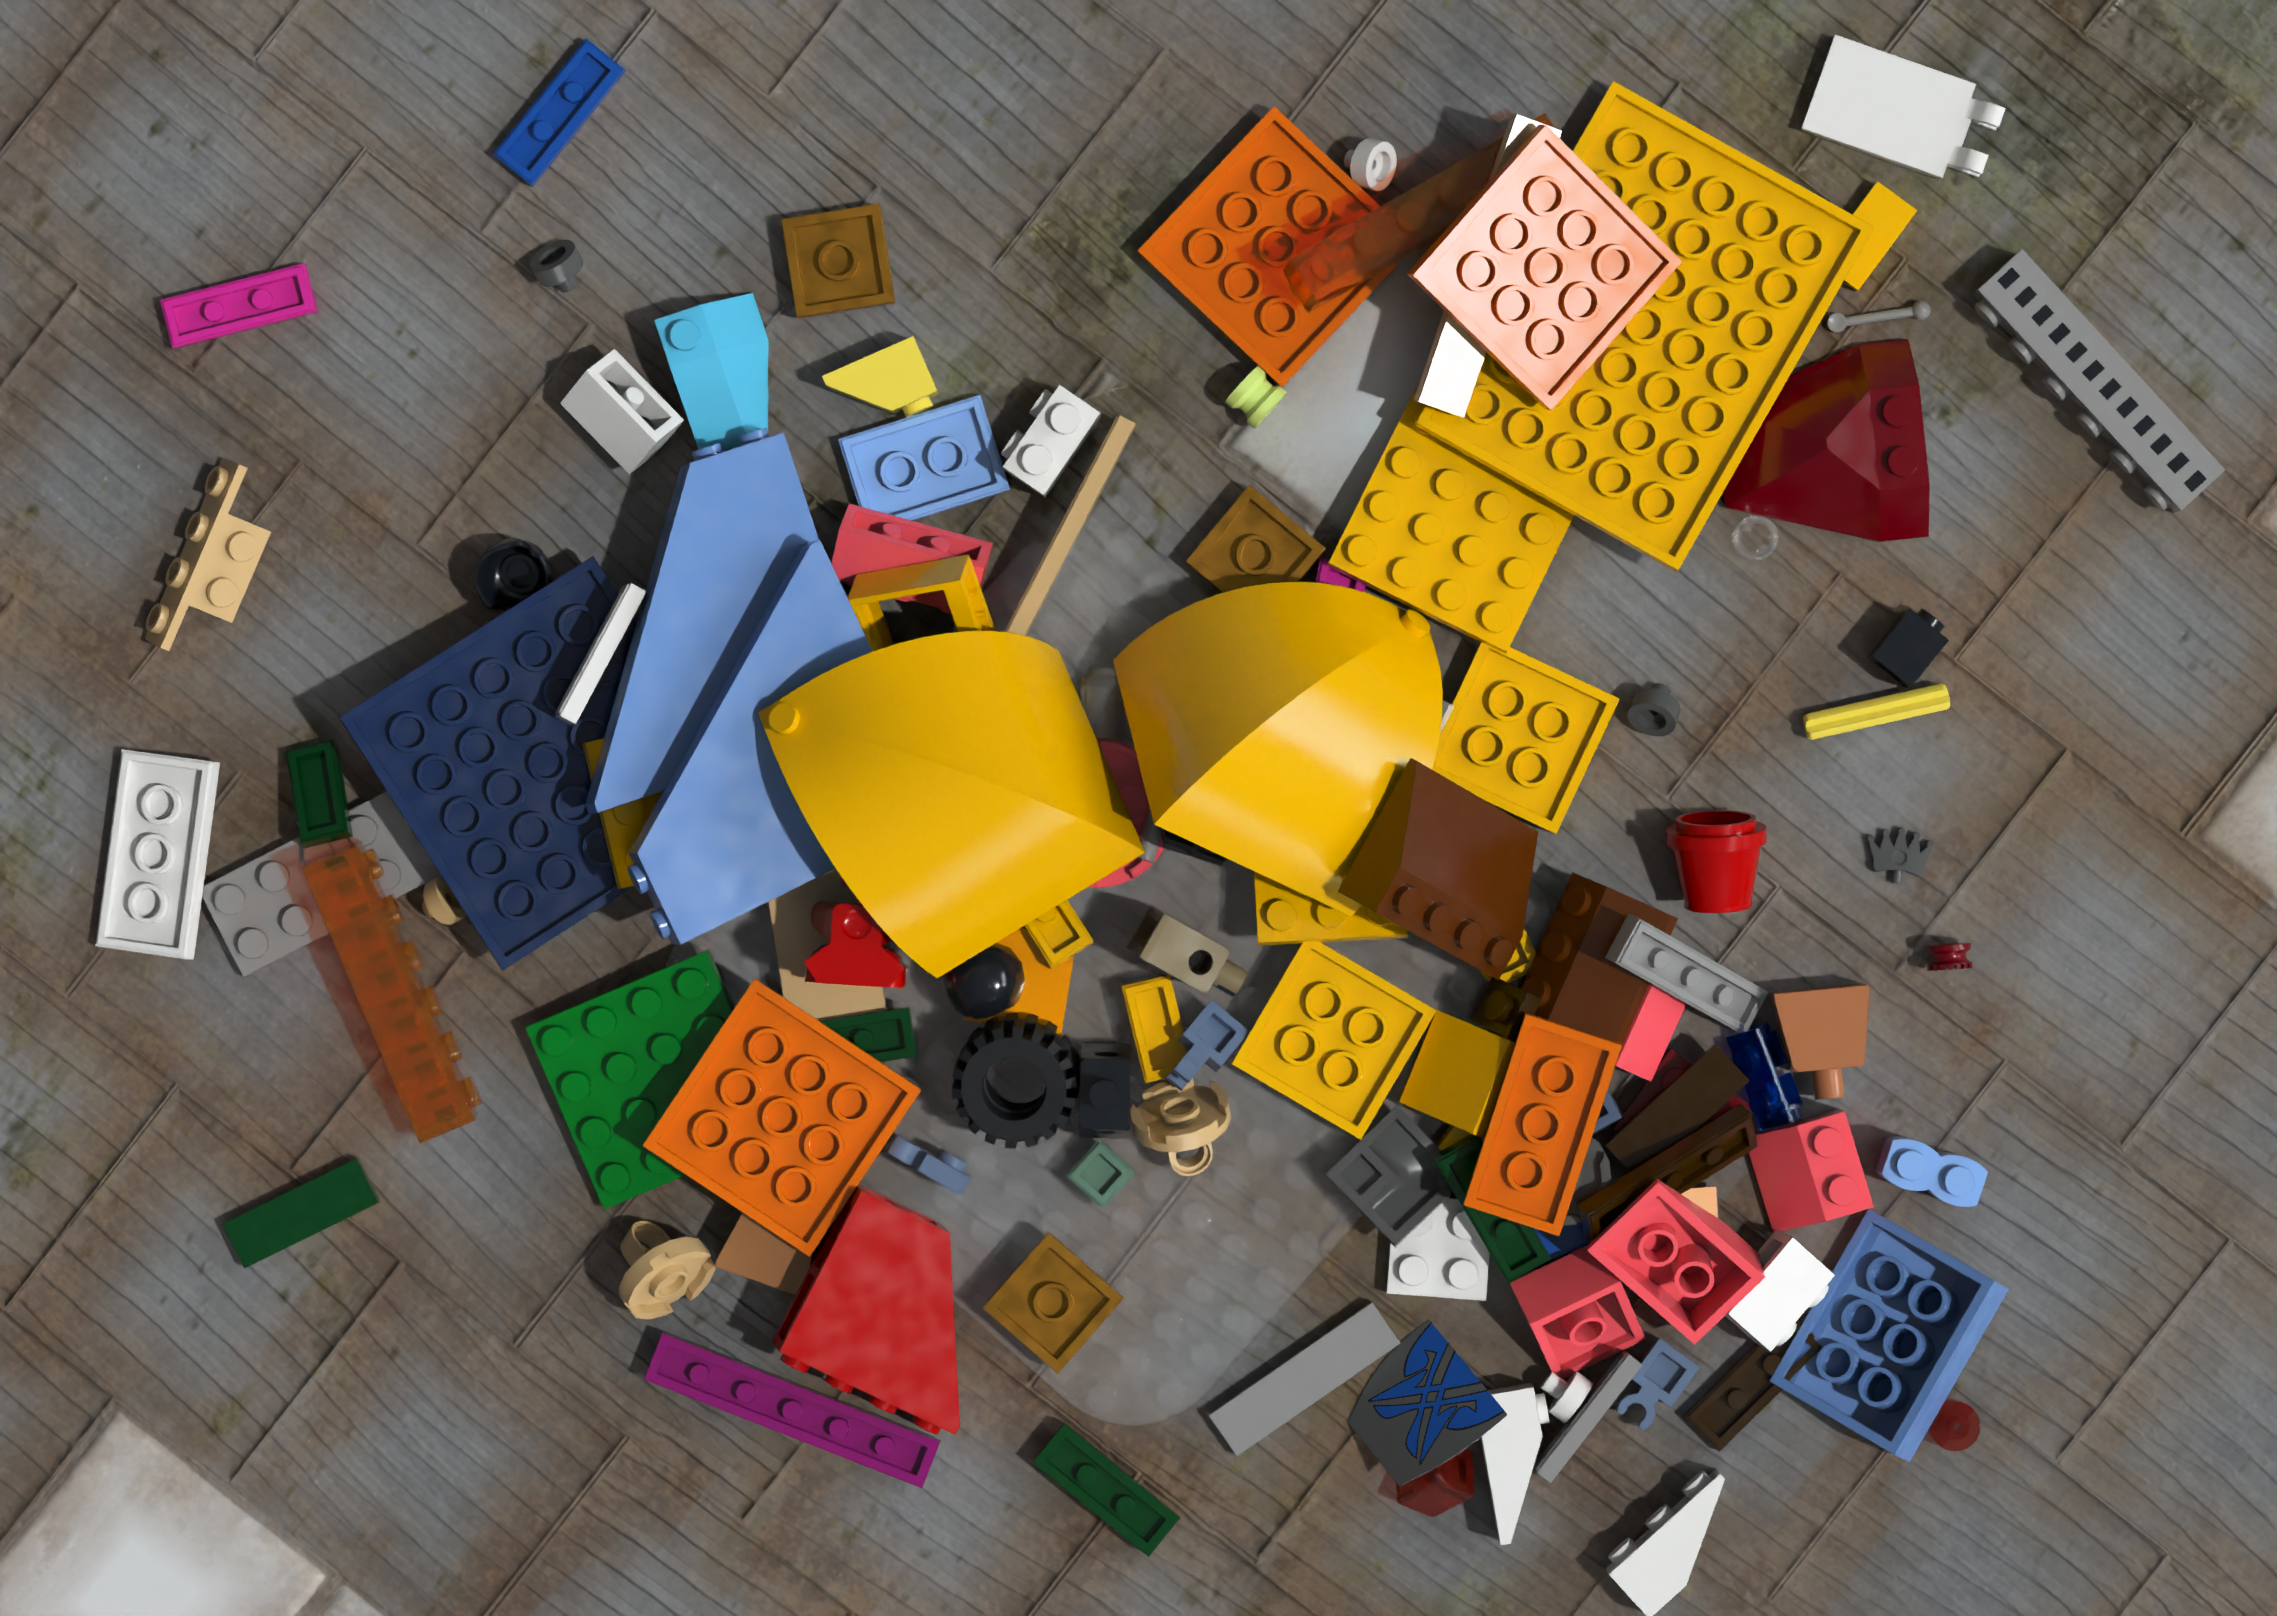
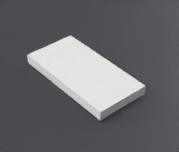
(157, 854)

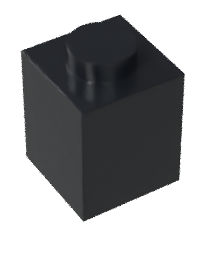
(1909, 646)

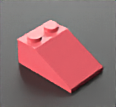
(1679, 1259)

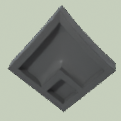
(1393, 1176)

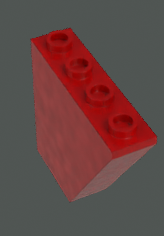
(880, 1311)

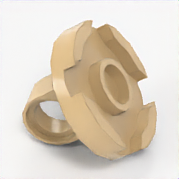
(1182, 1122)
(663, 1272)

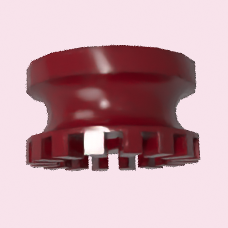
(1949, 955)

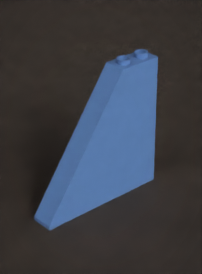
(715, 570)
(727, 819)

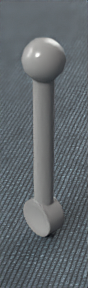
(1837, 322)

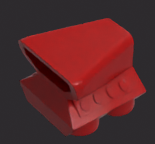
(854, 949)

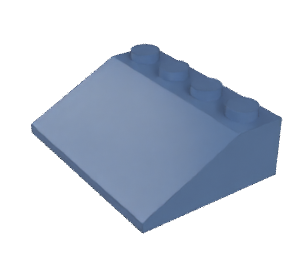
(1890, 1335)

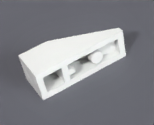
(1512, 1451)

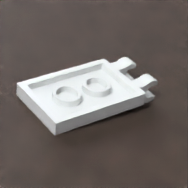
(1897, 110)

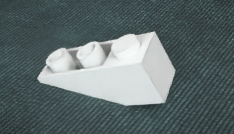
(1664, 1556)

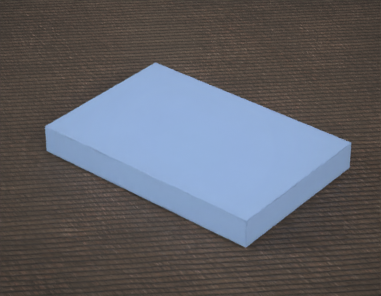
(926, 462)

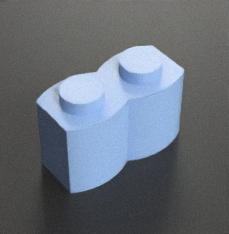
(1941, 1174)

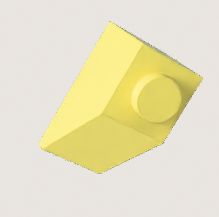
(888, 379)

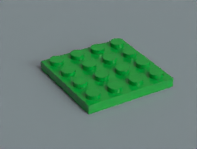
(623, 1063)

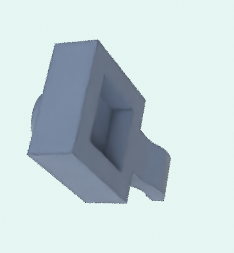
(1209, 1041)

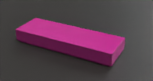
(239, 306)

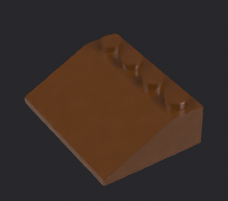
(1447, 869)

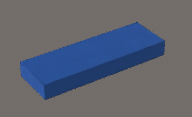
(559, 112)

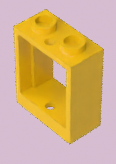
(952, 575)

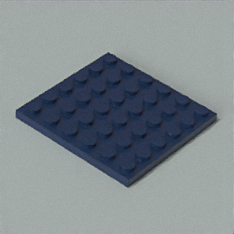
(494, 774)

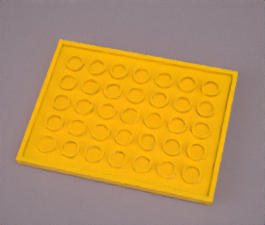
(1694, 373)

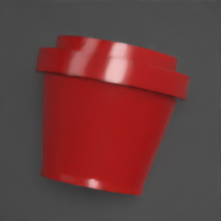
(1716, 858)

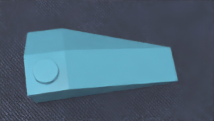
(719, 368)

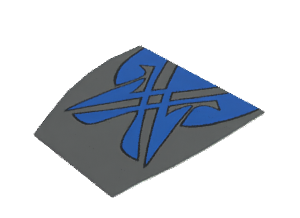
(1422, 1406)

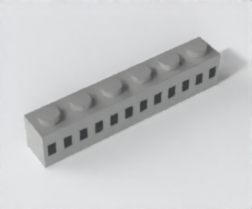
(2097, 382)

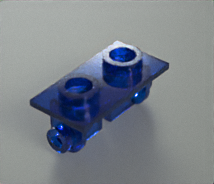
(1771, 1098)

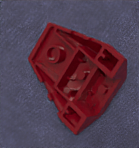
(1843, 449)

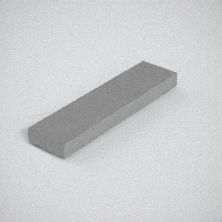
(1686, 974)
(1304, 1378)

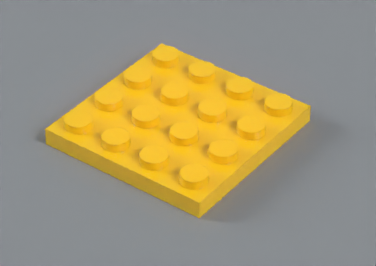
(1450, 536)

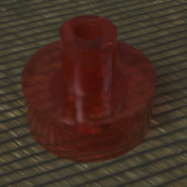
(1950, 1414)

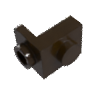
(1504, 1008)

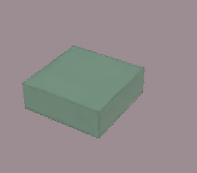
(1101, 1173)

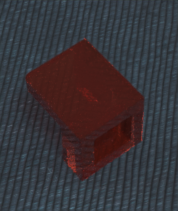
(1440, 1487)

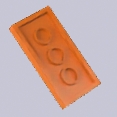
(1542, 1124)

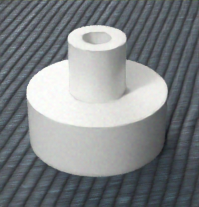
(1372, 164)
(1566, 1395)

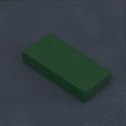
(319, 793)

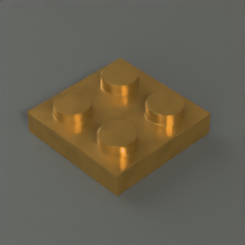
(838, 261)
(1254, 546)
(1053, 1302)

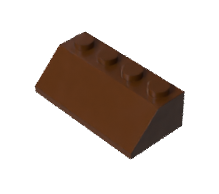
(1571, 966)

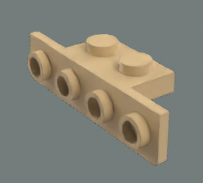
(214, 561)

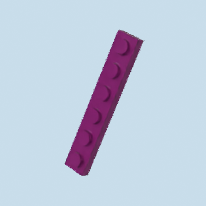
(792, 1409)

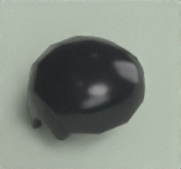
(511, 573)
(986, 983)

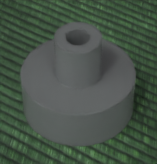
(557, 265)
(1654, 711)

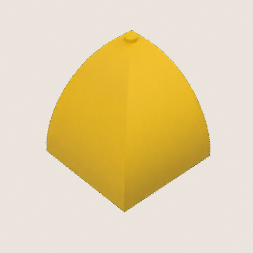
(1281, 724)
(953, 787)

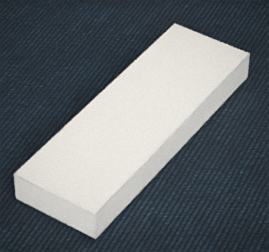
(600, 653)

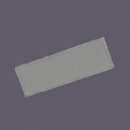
(1587, 1415)

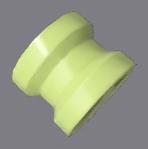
(1256, 397)

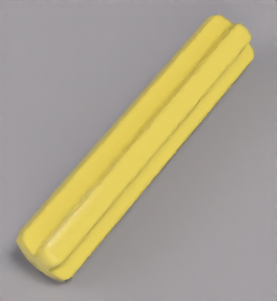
(1876, 711)

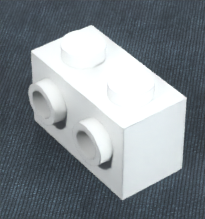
(621, 411)
(1051, 440)
(1790, 1286)

